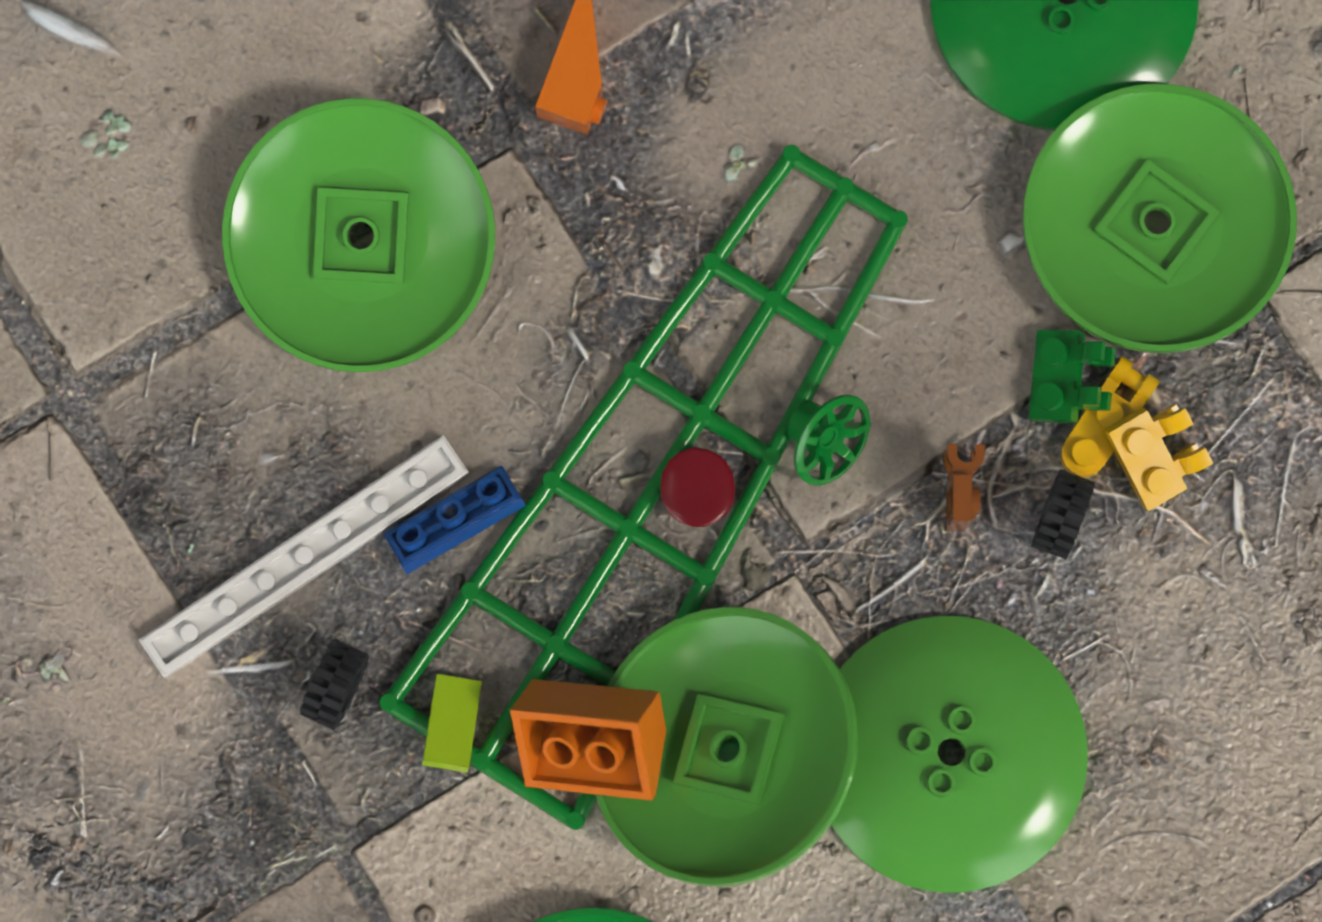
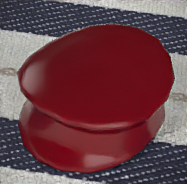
(697, 487)

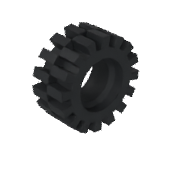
(1063, 514)
(334, 684)

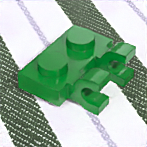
(1058, 376)

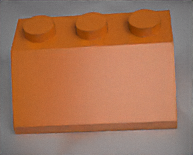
(590, 738)

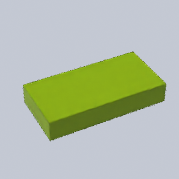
(451, 723)

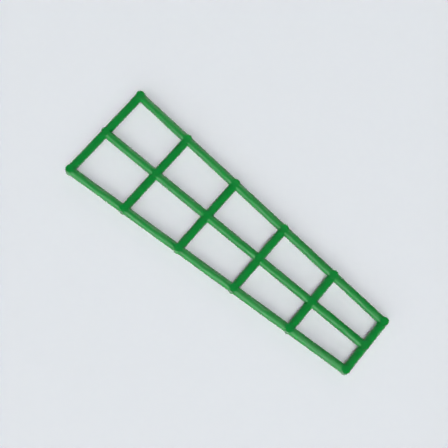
(700, 415)

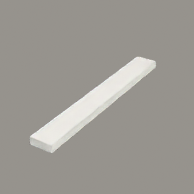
(304, 557)

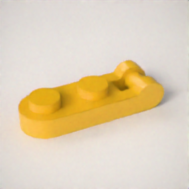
(1087, 446)

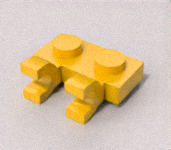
(1146, 459)

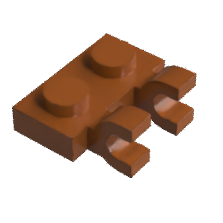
(961, 497)

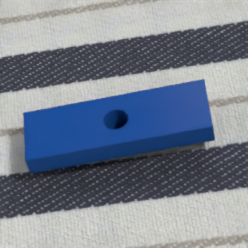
(474, 510)

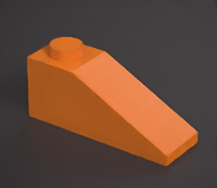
(574, 83)

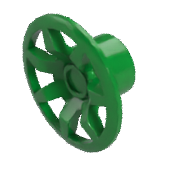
(822, 434)

